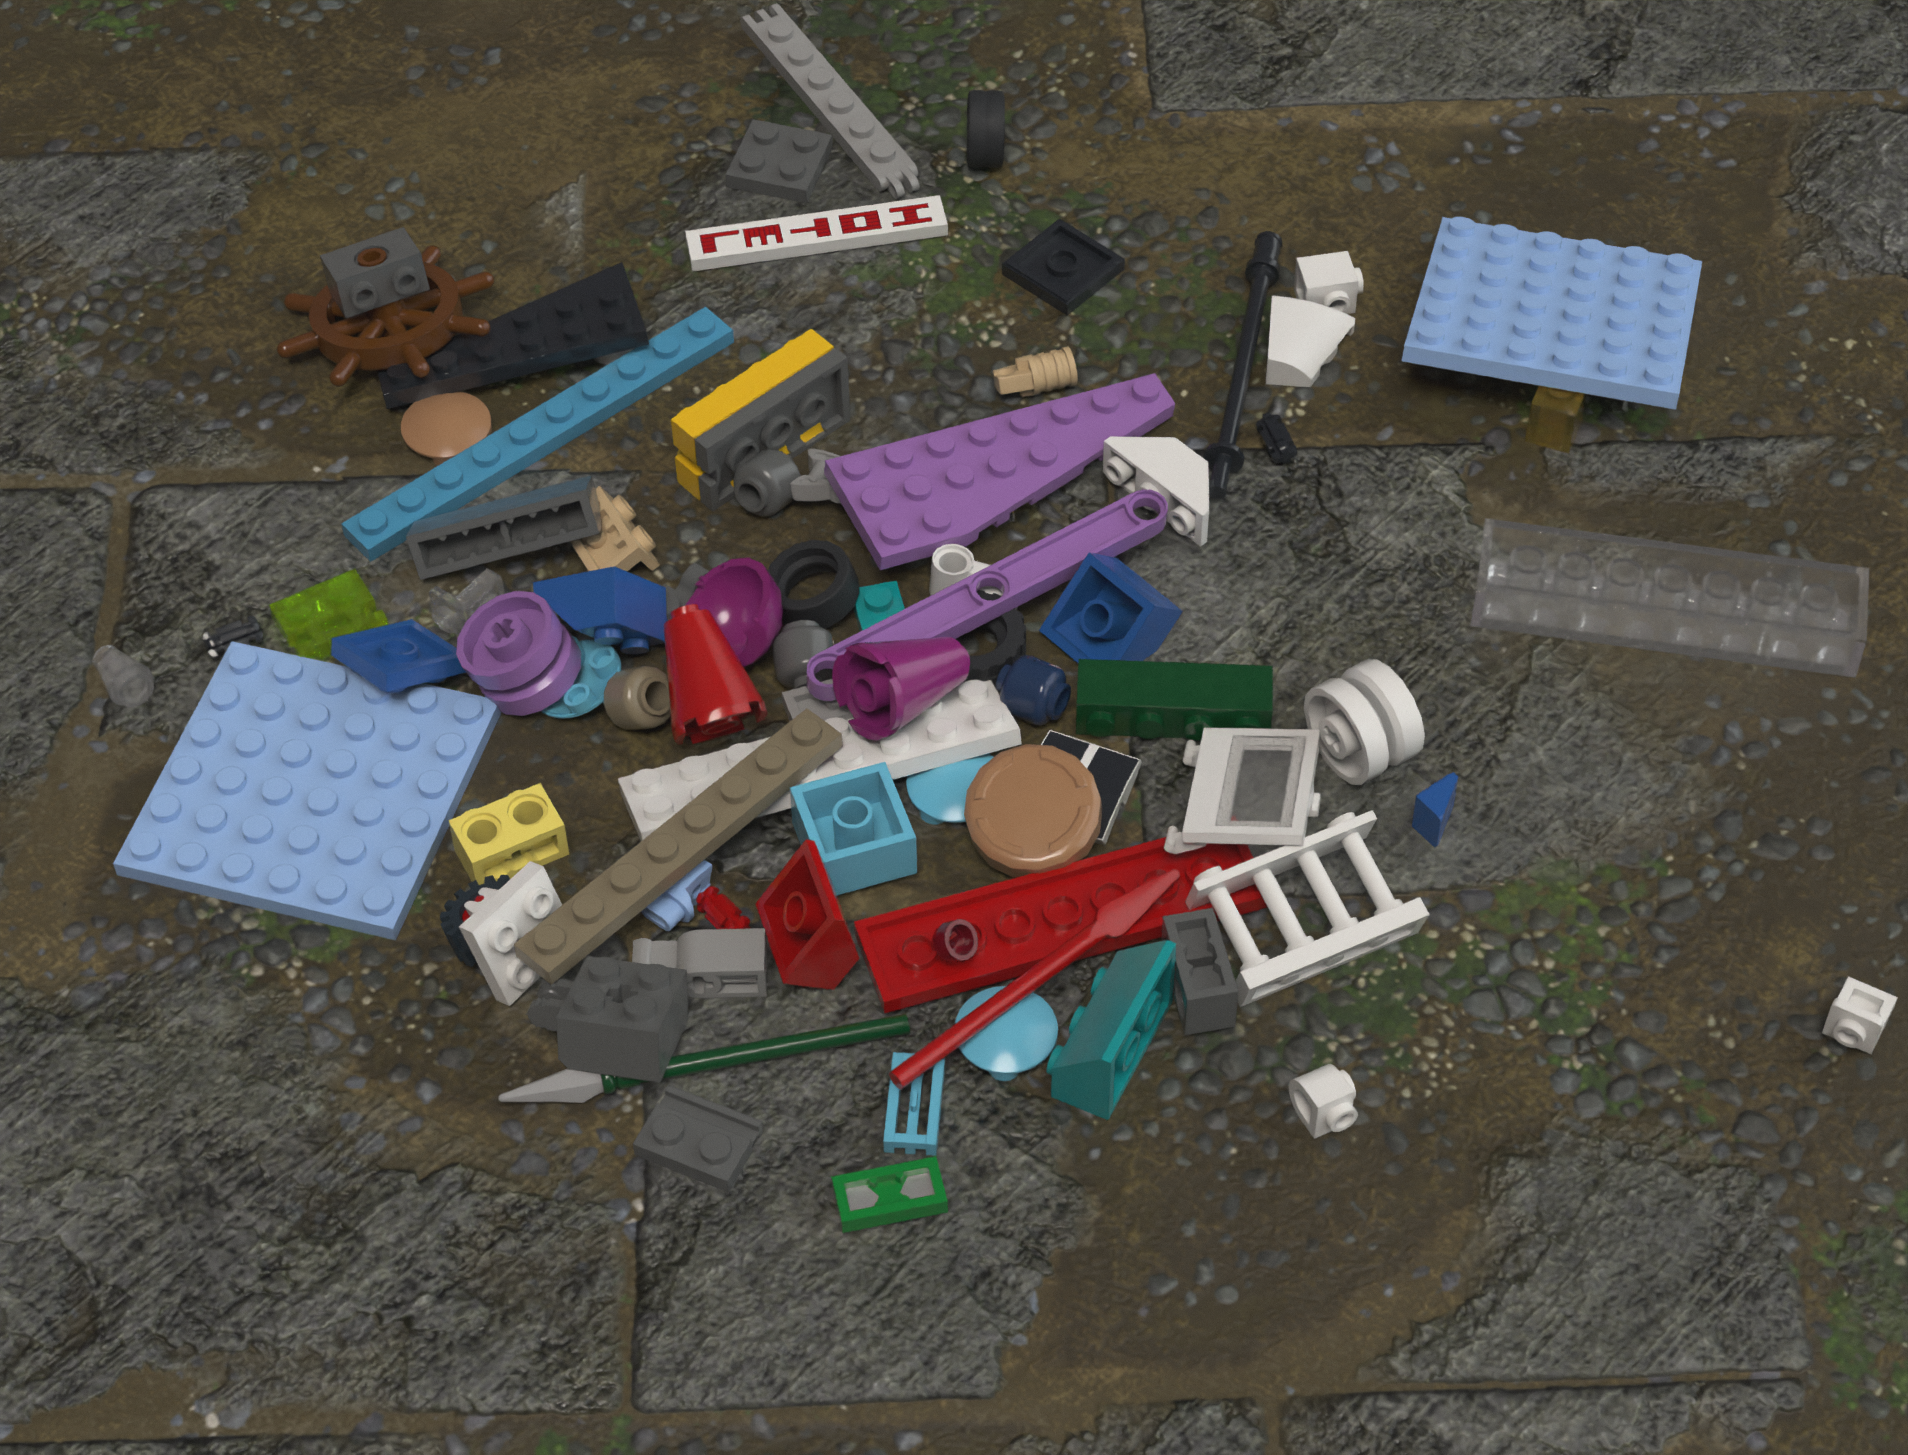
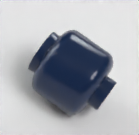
(1033, 690)

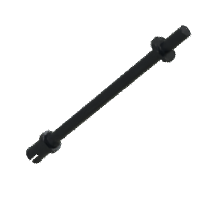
(1262, 273)

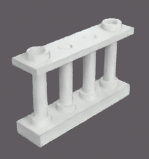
(1303, 955)

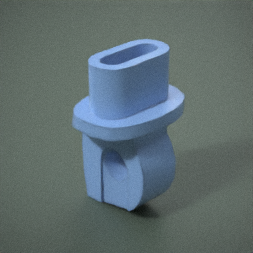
(678, 901)

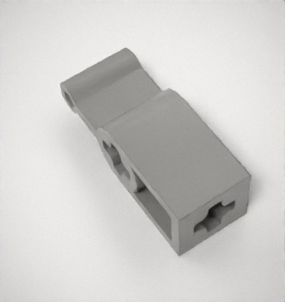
(716, 961)

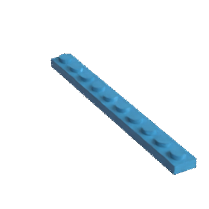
(538, 432)

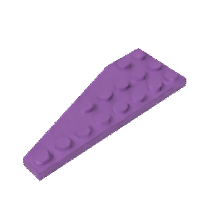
(973, 475)

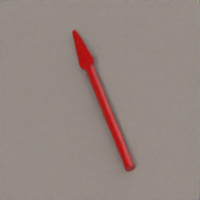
(1109, 922)

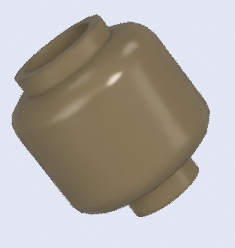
(637, 698)

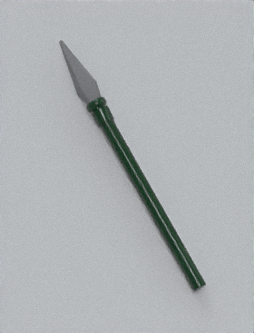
(580, 1086)

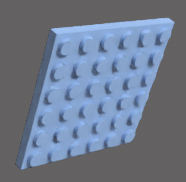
(1555, 312)
(309, 791)

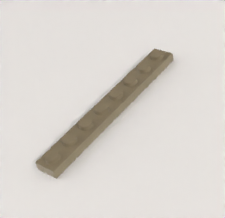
(677, 846)

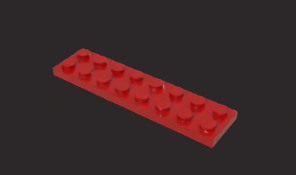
(1030, 918)

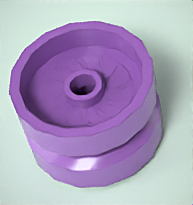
(519, 653)

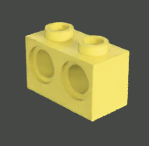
(509, 834)

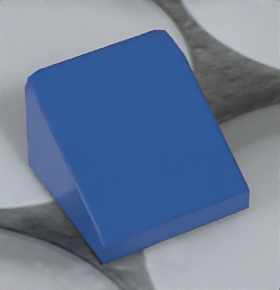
(1434, 808)

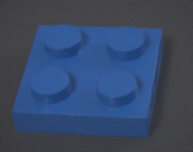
(397, 655)

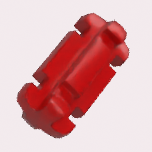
(721, 910)

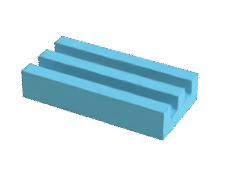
(913, 1140)

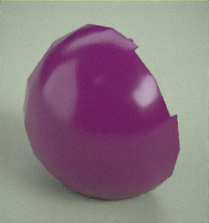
(743, 604)

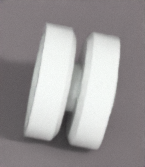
(1364, 721)

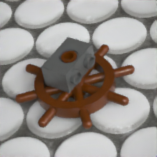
(374, 290)

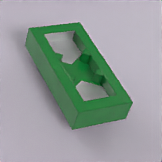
(889, 1194)

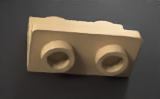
(619, 540)

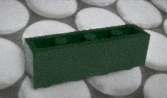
(1170, 698)

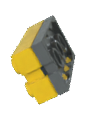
(775, 404)

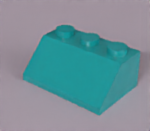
(1114, 1028)

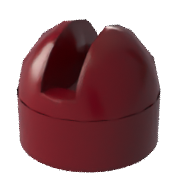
(961, 946)

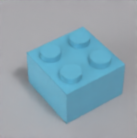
(856, 827)

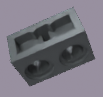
(1203, 975)

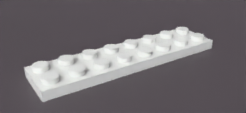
(954, 729)

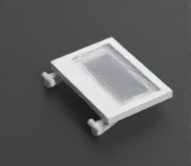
(1249, 788)

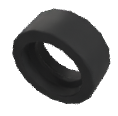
(811, 558)

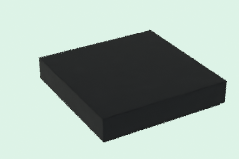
(1063, 266)

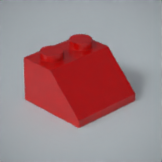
(807, 923)

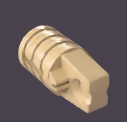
(1038, 373)

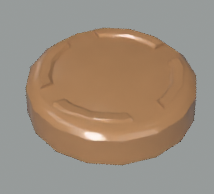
(1033, 810)

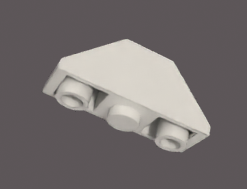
(1167, 468)

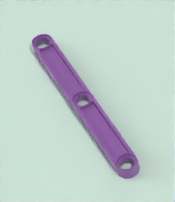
(1018, 576)

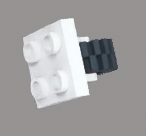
(492, 919)

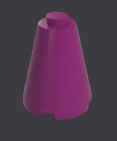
(896, 681)

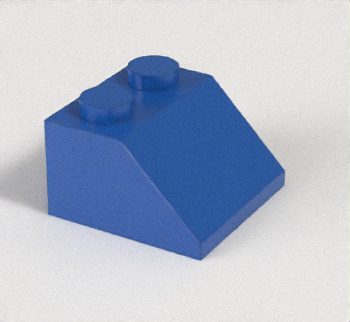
(610, 607)
(1109, 613)

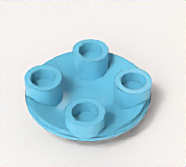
(598, 665)
(943, 790)
(1015, 1039)

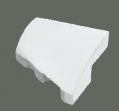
(1303, 340)

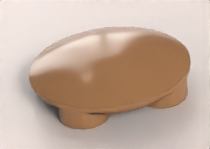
(445, 425)

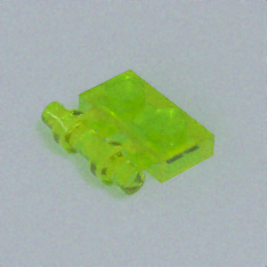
(324, 612)

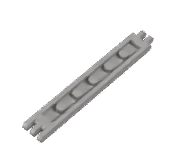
(832, 101)

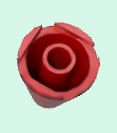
(706, 679)

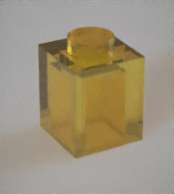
(1555, 418)

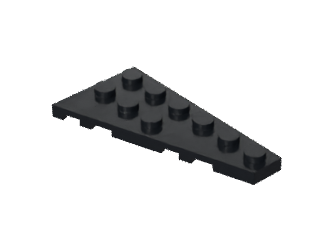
(557, 330)

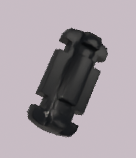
(1276, 438)
(232, 632)

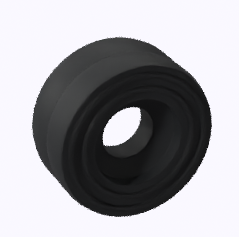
(985, 128)

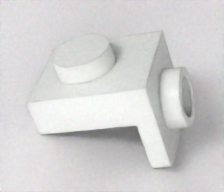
(1859, 1015)

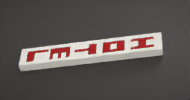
(816, 233)

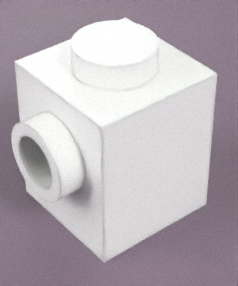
(1328, 280)

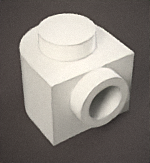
(1324, 1100)

